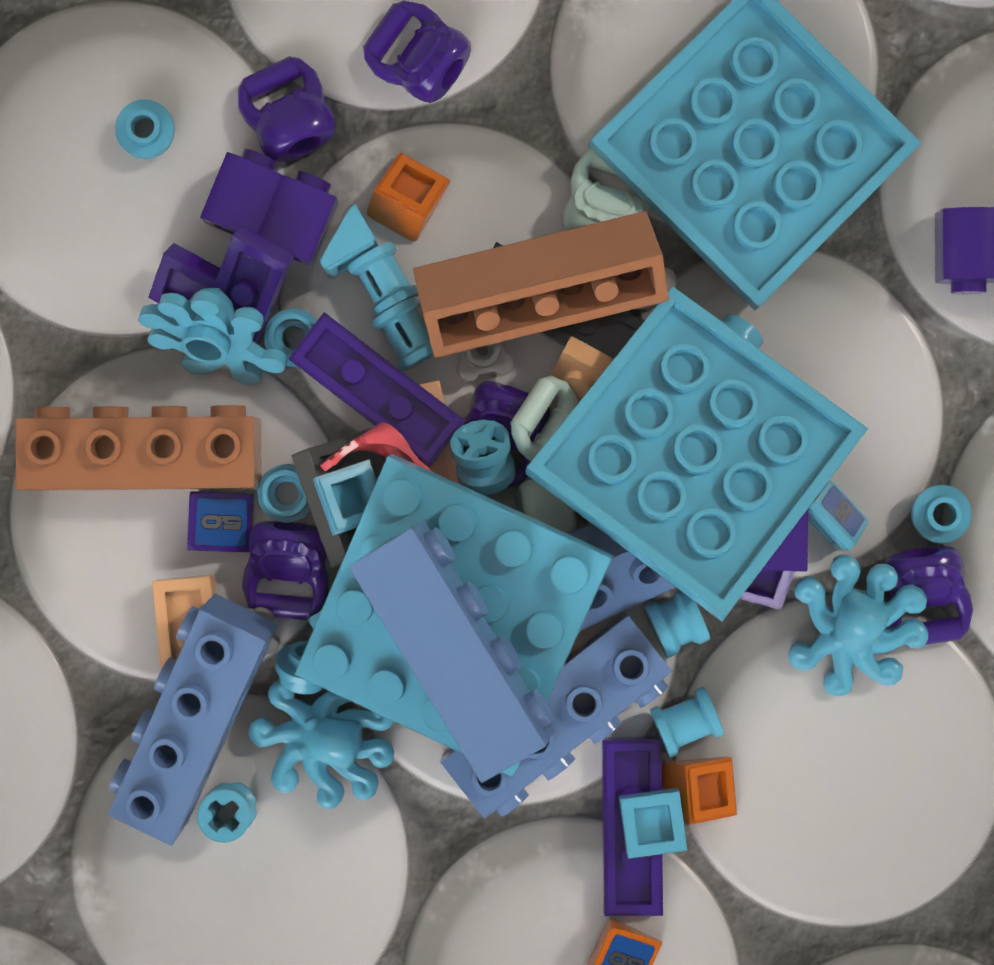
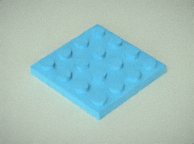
(754, 145)
(696, 452)
(526, 571)

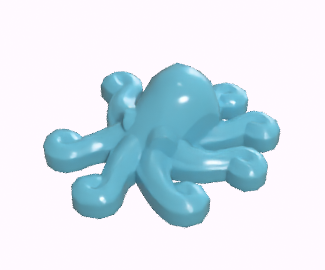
(211, 334)
(858, 624)
(322, 739)

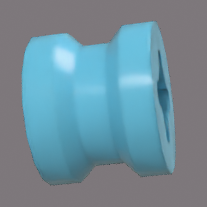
(483, 456)
(676, 623)

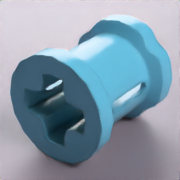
(383, 277)
(405, 333)
(687, 722)
(232, 828)

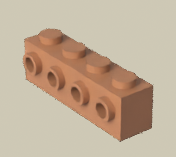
(541, 284)
(138, 451)

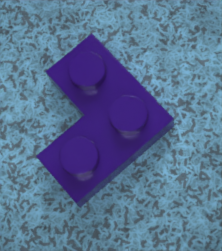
(248, 276)

